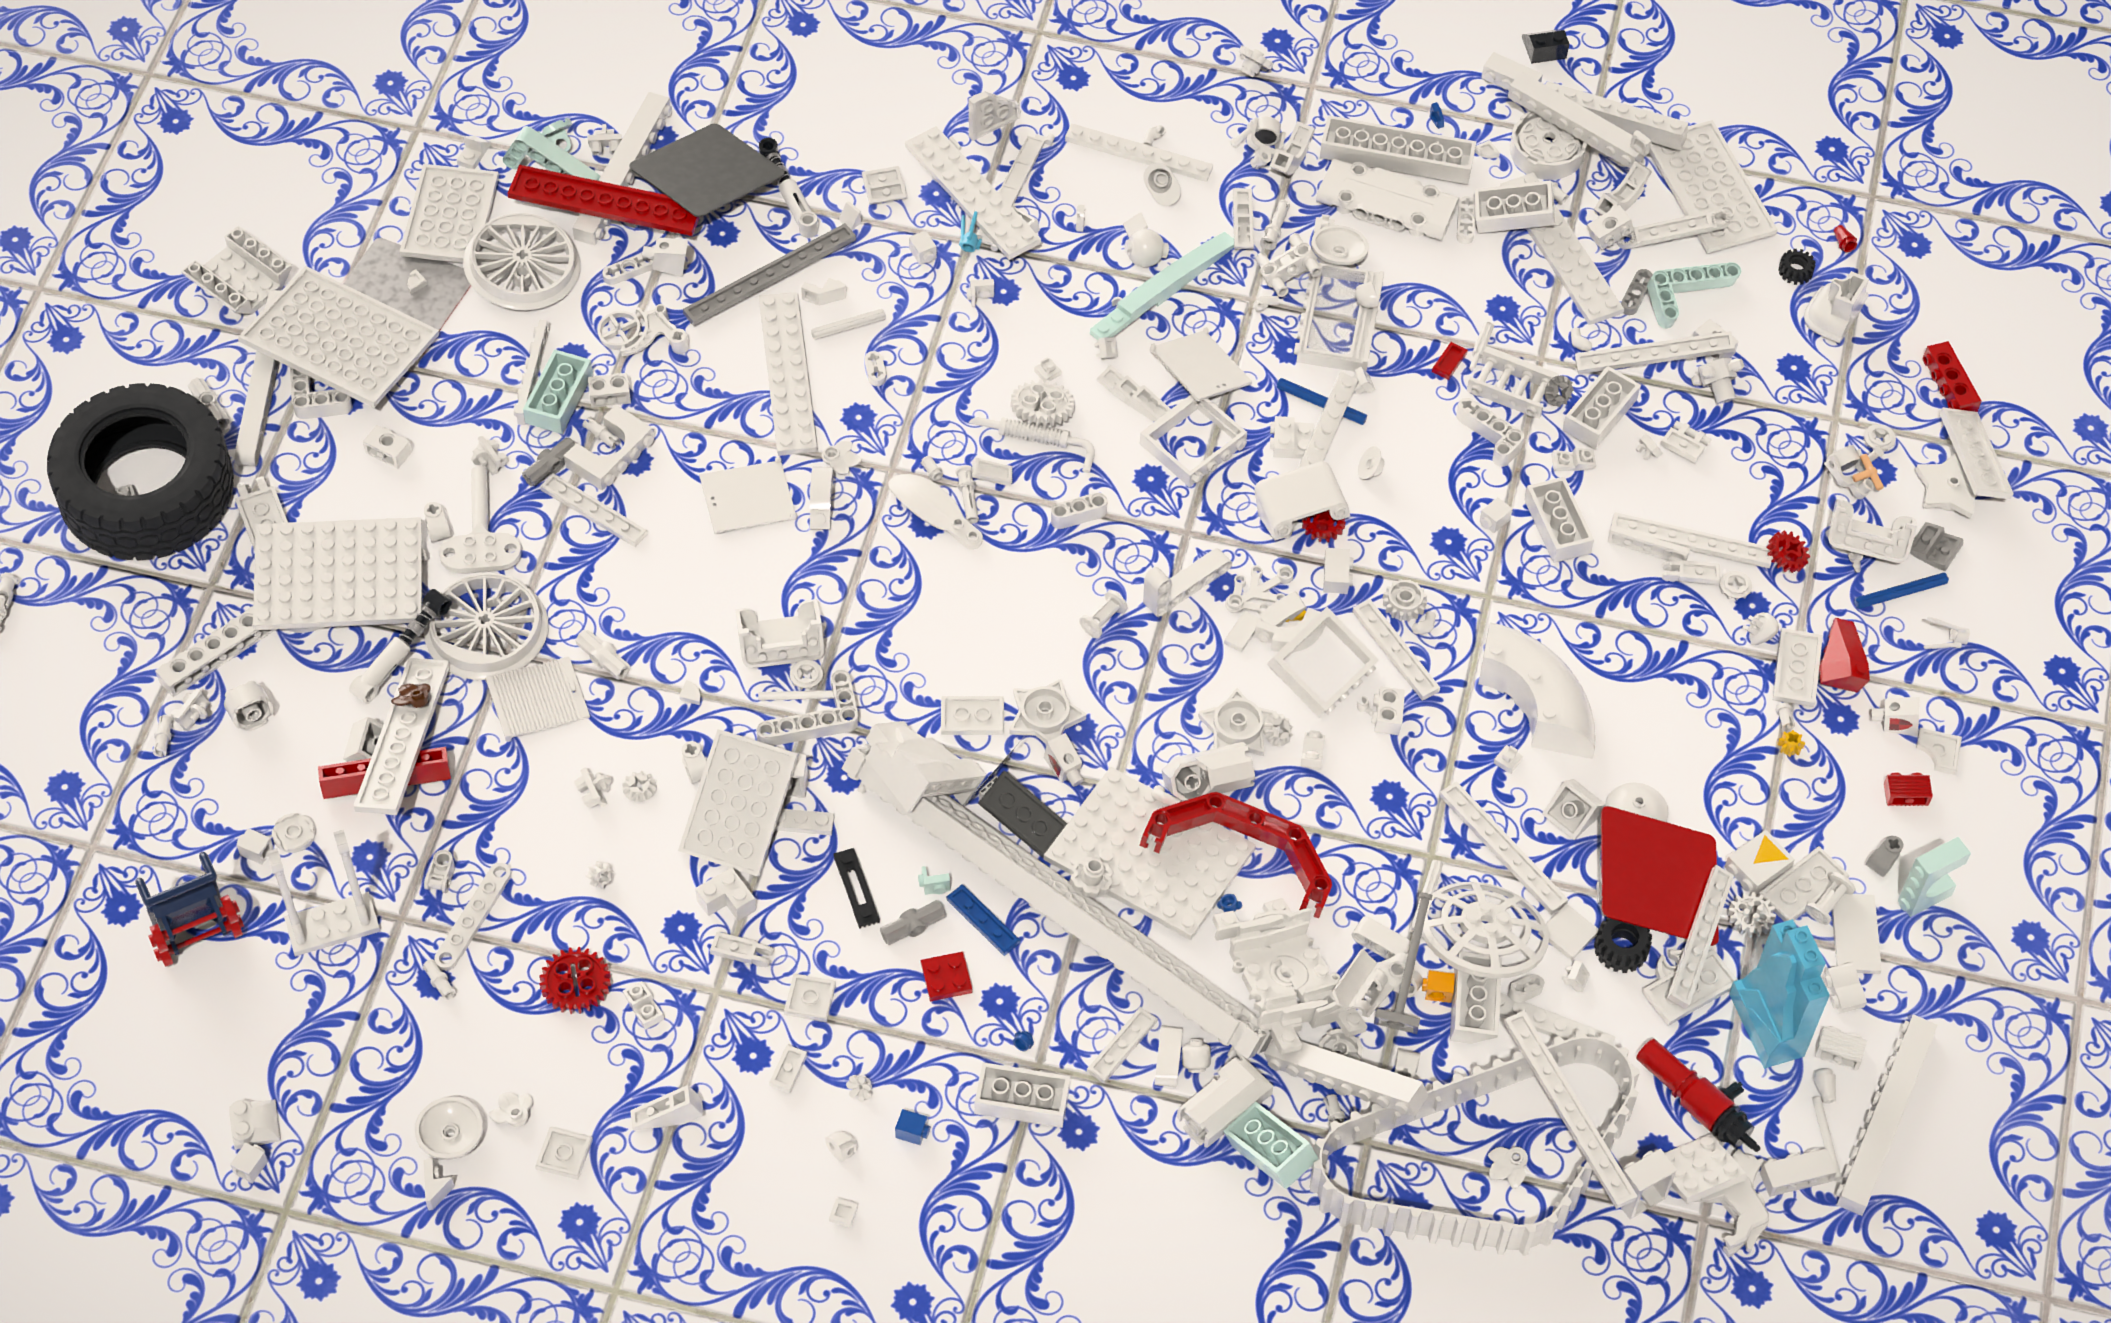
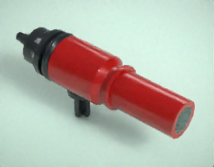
(1700, 1097)

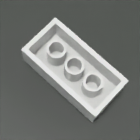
(1514, 206)
(1601, 407)
(1559, 519)
(1022, 1095)

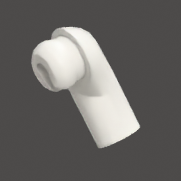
(1153, 134)
(1580, 342)
(1160, 795)

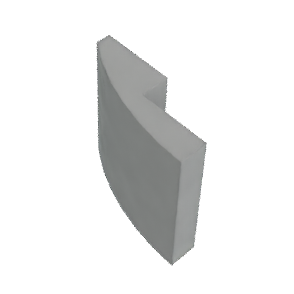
(1935, 546)

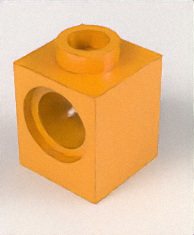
(1439, 986)

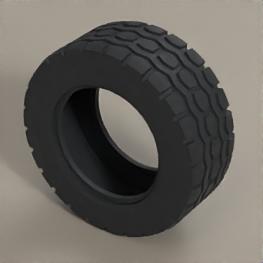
(132, 421)

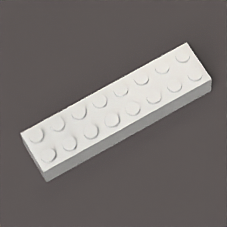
(1398, 149)

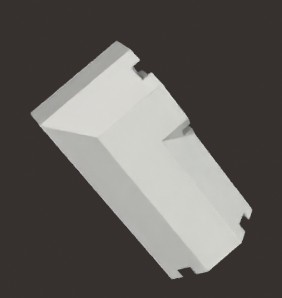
(1209, 771)
(1223, 1101)

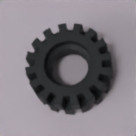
(1798, 258)

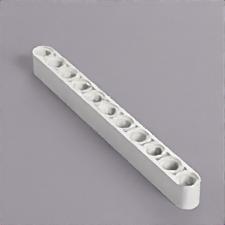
(256, 405)

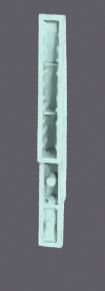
(1163, 285)

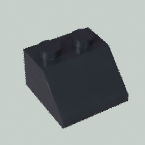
(1546, 45)

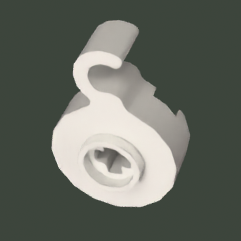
(1337, 1041)

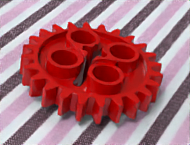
(596, 976)

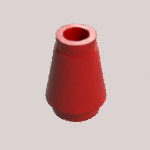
(1845, 239)

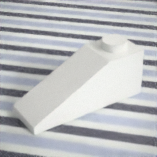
(669, 1110)

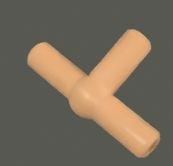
(1870, 472)

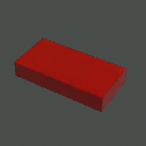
(1449, 360)

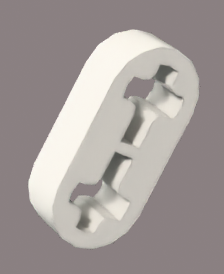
(872, 369)
(1526, 988)

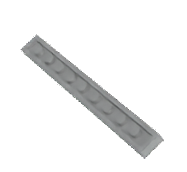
(769, 274)

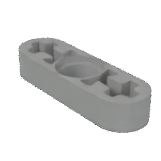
(1637, 299)

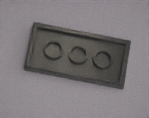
(1022, 813)

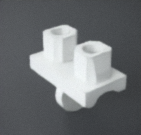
(603, 139)
(486, 455)
(193, 708)
(588, 781)

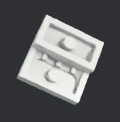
(884, 185)

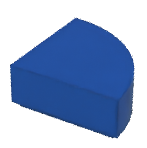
(1436, 115)

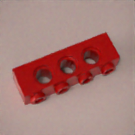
(1951, 377)

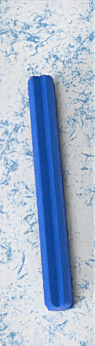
(1318, 399)
(1901, 590)

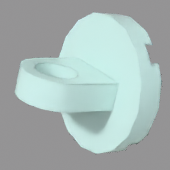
(557, 131)

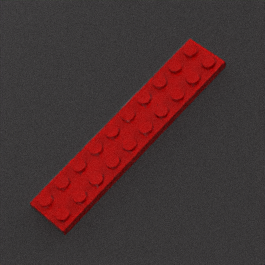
(601, 200)

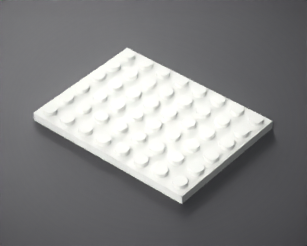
(339, 336)
(337, 573)
(1170, 887)

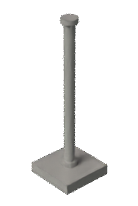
(1398, 1019)

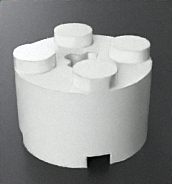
(248, 706)

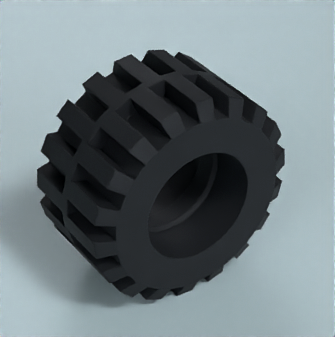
(1619, 957)

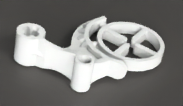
(655, 323)

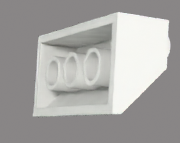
(1475, 1004)

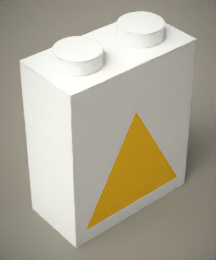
(1759, 862)

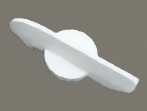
(1856, 558)

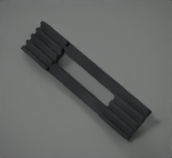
(865, 913)

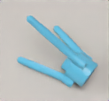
(969, 241)

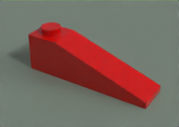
(1844, 658)

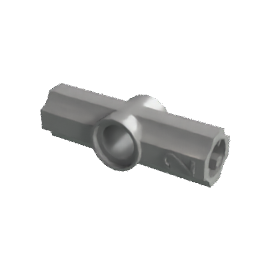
(547, 462)
(912, 922)

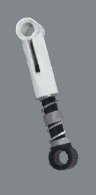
(791, 192)
(367, 685)

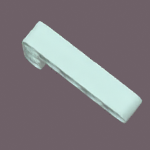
(547, 154)
(1685, 282)

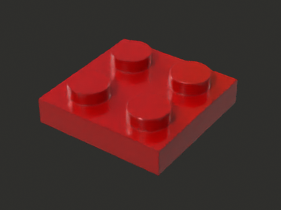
(946, 976)

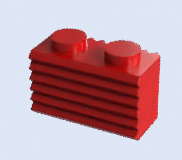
(1908, 789)

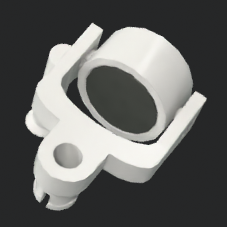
(1260, 134)
(1847, 458)

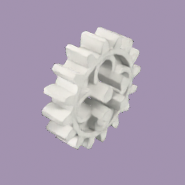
(1740, 917)

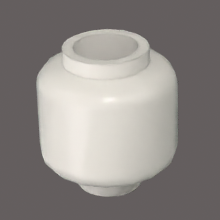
(1196, 1056)

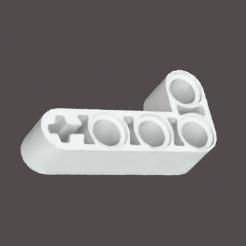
(1505, 436)

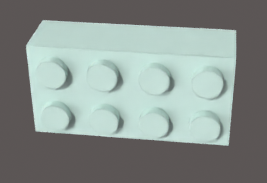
(557, 391)
(1271, 1145)

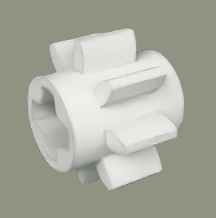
(594, 872)

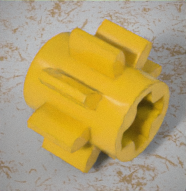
(1791, 743)

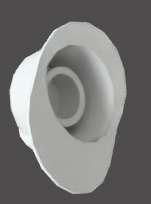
(1162, 184)

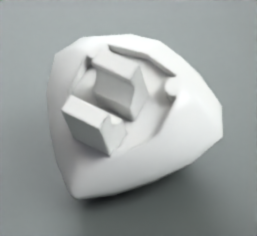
(1762, 628)

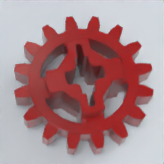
(1323, 526)
(1788, 551)

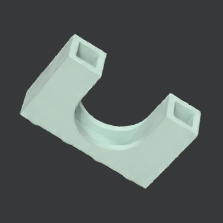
(1929, 878)

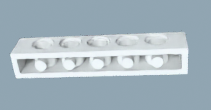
(210, 658)

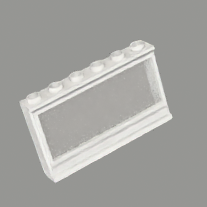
(1335, 326)

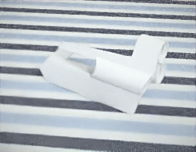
(1374, 981)

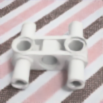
(1288, 264)

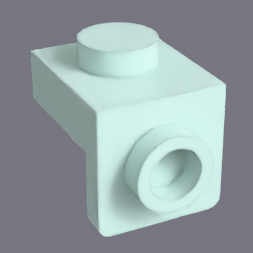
(934, 884)

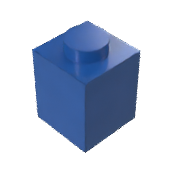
(912, 1127)

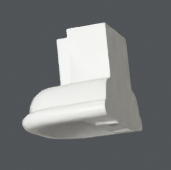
(1836, 306)

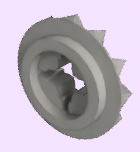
(1552, 389)

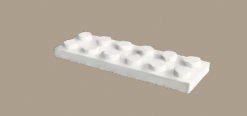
(1976, 453)

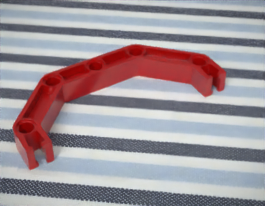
(1239, 817)

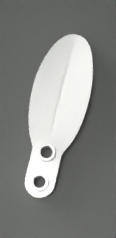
(934, 507)

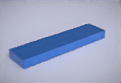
(983, 920)

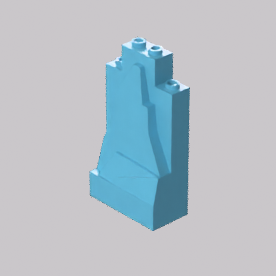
(1783, 995)

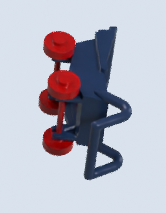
(186, 908)

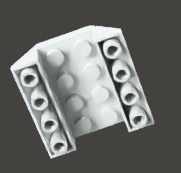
(241, 272)

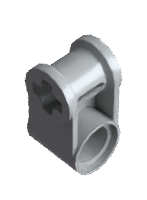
(1884, 857)

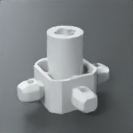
(1719, 376)

